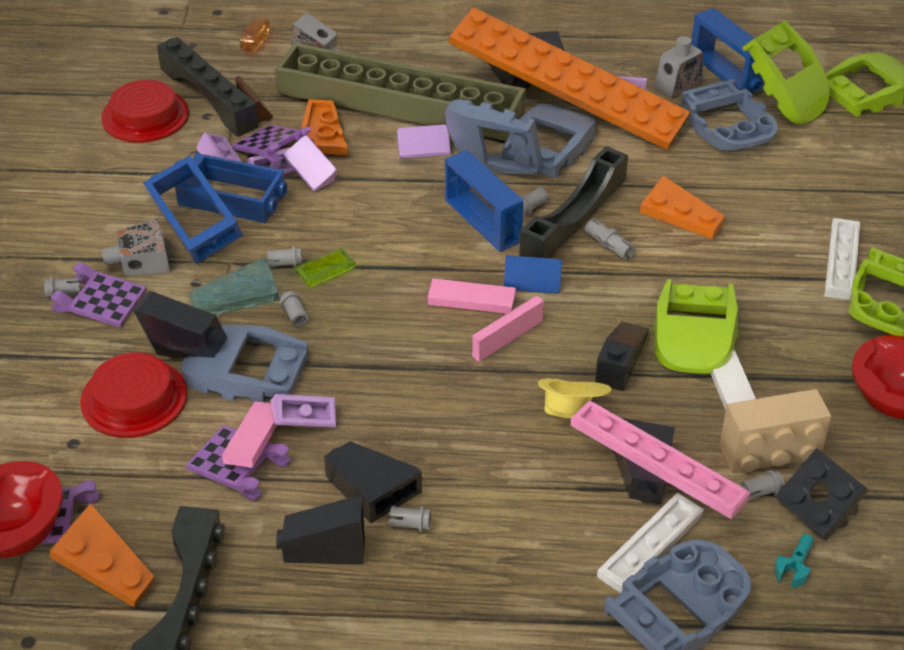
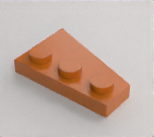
(324, 127)
(679, 207)
(102, 558)

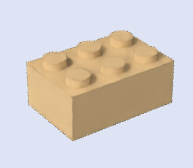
(774, 430)

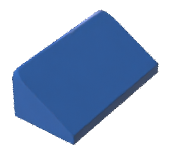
(533, 274)

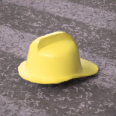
(567, 397)

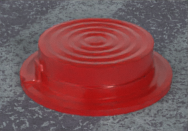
(144, 112)
(880, 373)
(133, 396)
(28, 505)

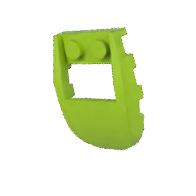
(803, 94)
(853, 97)
(884, 314)
(690, 341)

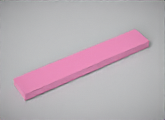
(661, 459)

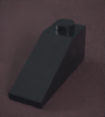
(620, 355)

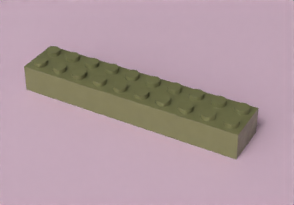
(388, 86)

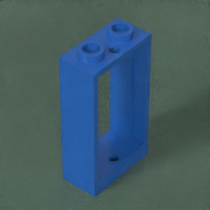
(714, 24)
(267, 179)
(499, 226)
(211, 239)

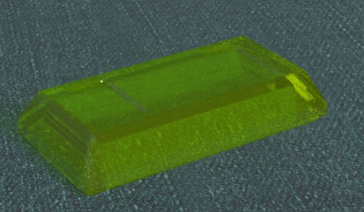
(325, 267)

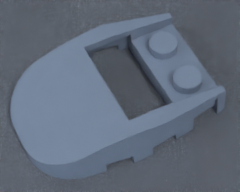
(564, 122)
(465, 129)
(744, 134)
(215, 374)
(699, 578)

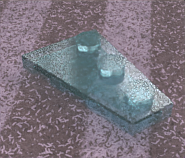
(237, 290)

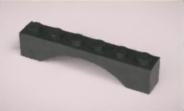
(230, 103)
(547, 233)
(195, 543)

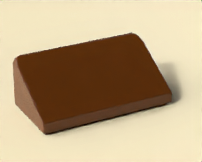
(262, 111)

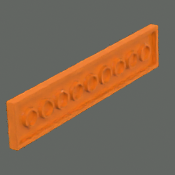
(570, 78)

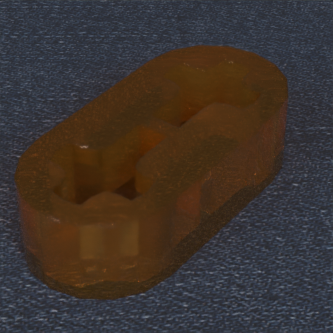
(255, 34)

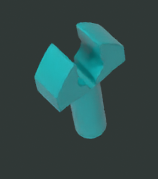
(795, 562)

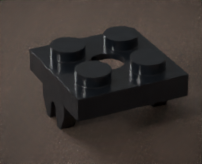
(832, 512)

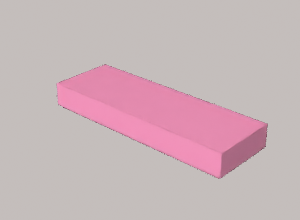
(471, 296)
(507, 328)
(250, 436)

